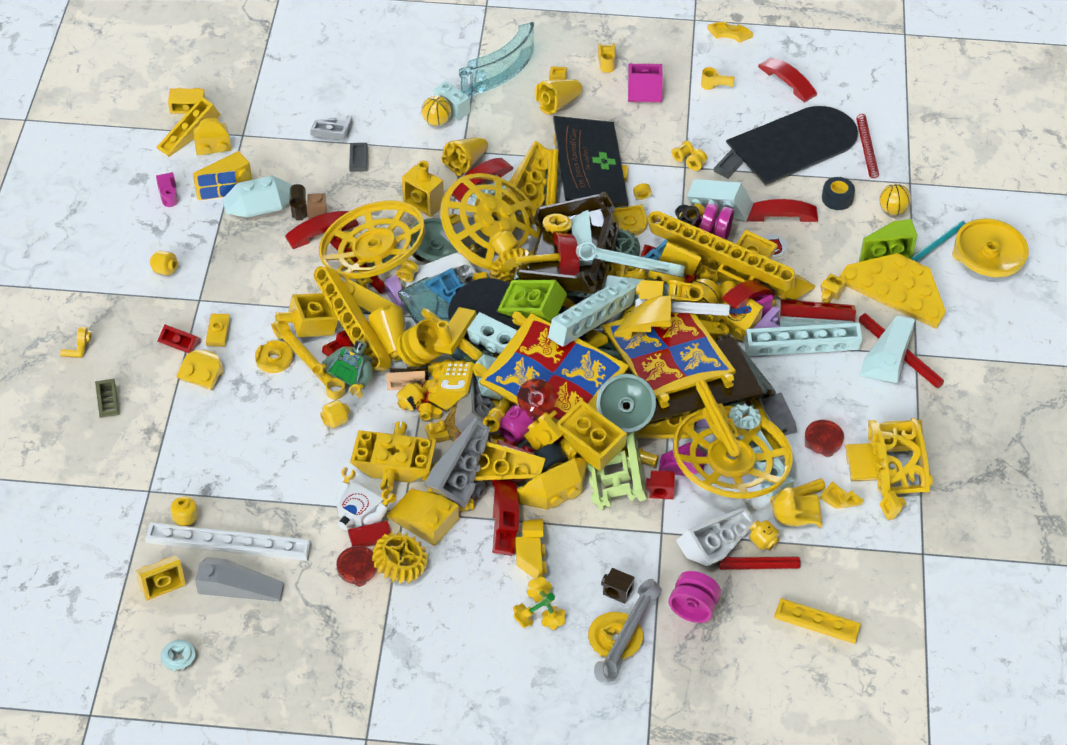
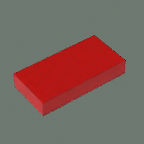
(368, 534)

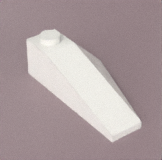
(716, 538)

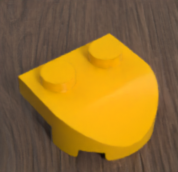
(211, 137)
(201, 368)

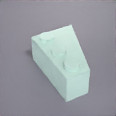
(723, 194)

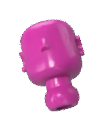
(515, 424)

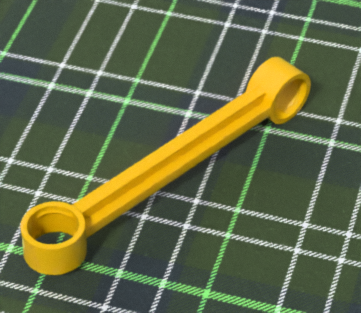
(284, 332)

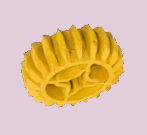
(387, 555)

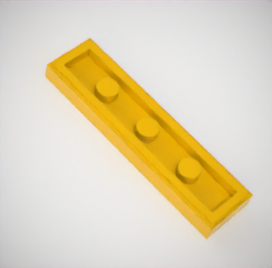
(817, 620)

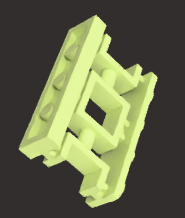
(630, 464)

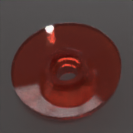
(527, 397)

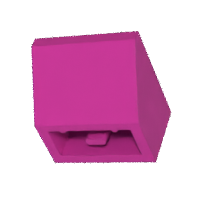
(645, 82)

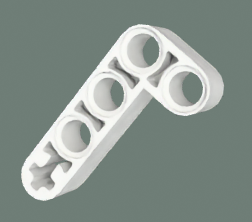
(462, 267)

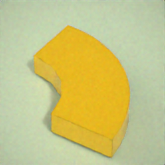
(725, 30)

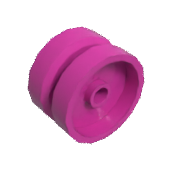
(717, 223)
(694, 596)

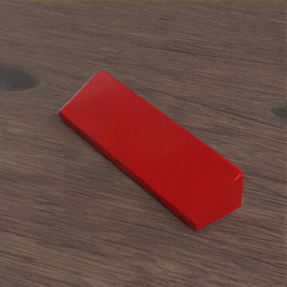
(817, 310)

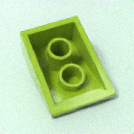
(893, 238)
(535, 297)

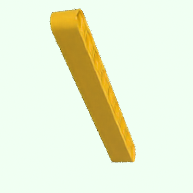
(725, 257)

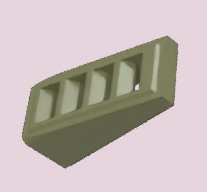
(107, 385)

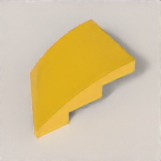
(647, 314)

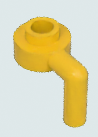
(83, 337)

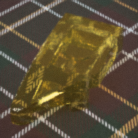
(450, 424)

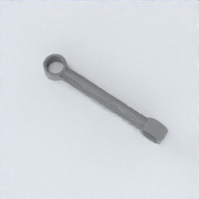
(648, 592)

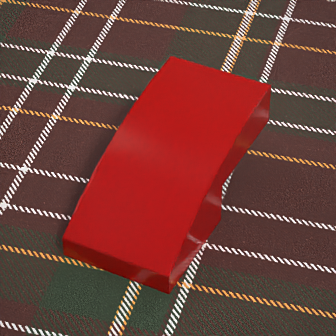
(342, 340)

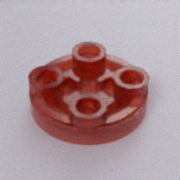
(824, 437)
(356, 565)

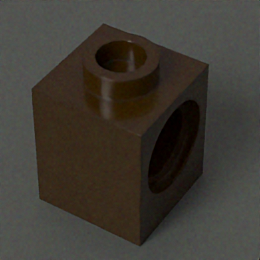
(618, 585)

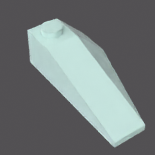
(888, 353)

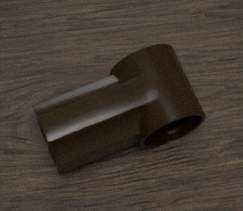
(297, 200)

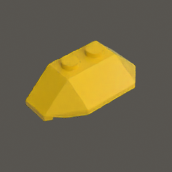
(555, 485)

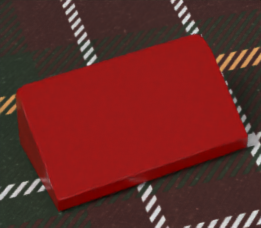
(178, 339)

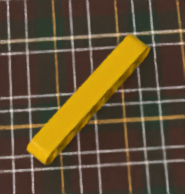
(351, 316)

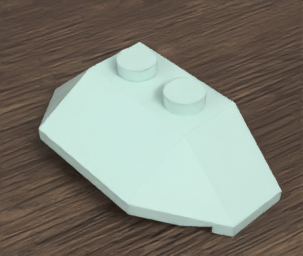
(257, 197)

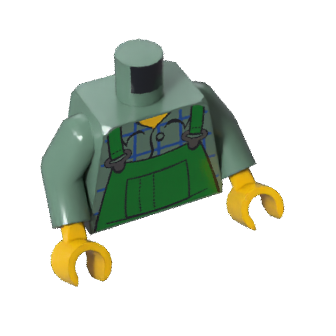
(350, 366)

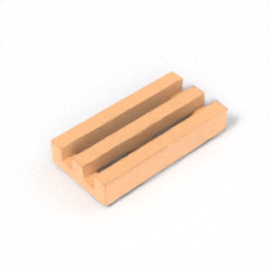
(398, 380)

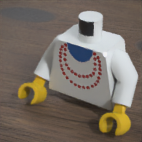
(359, 505)

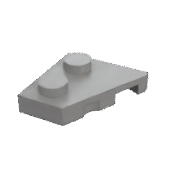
(331, 128)

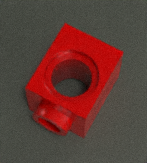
(661, 484)

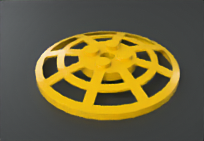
(483, 216)
(374, 243)
(733, 468)

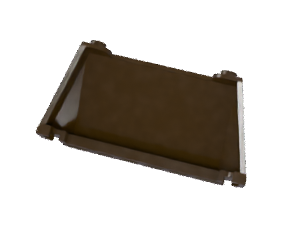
(603, 234)
(748, 385)

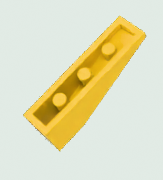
(183, 130)

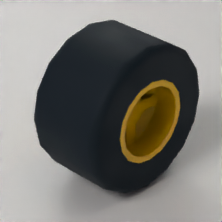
(838, 193)
(553, 456)

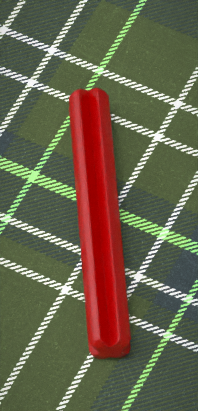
(760, 563)

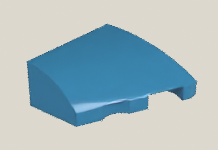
(445, 285)

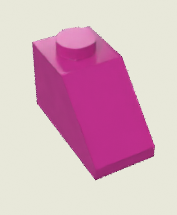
(668, 461)

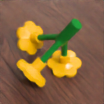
(540, 591)

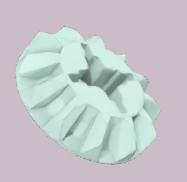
(747, 422)
(178, 647)

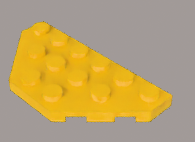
(898, 284)

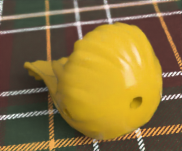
(796, 509)

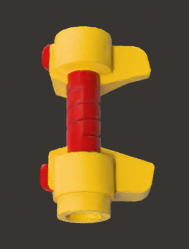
(426, 409)

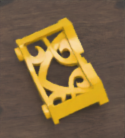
(885, 476)

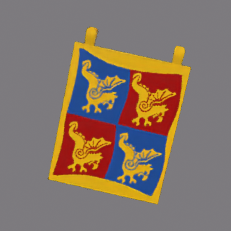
(673, 355)
(571, 370)

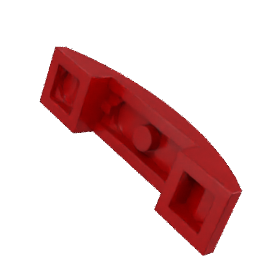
(801, 86)
(494, 167)
(783, 208)
(315, 226)
(567, 253)
(741, 293)

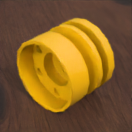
(417, 344)

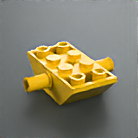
(392, 455)

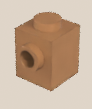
(316, 204)

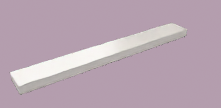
(228, 541)

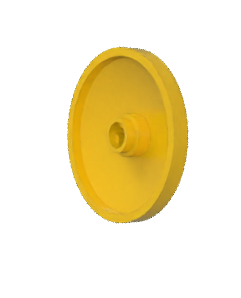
(991, 247)

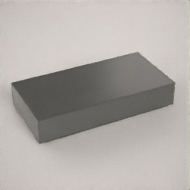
(358, 157)
(728, 164)

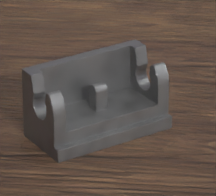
(780, 413)

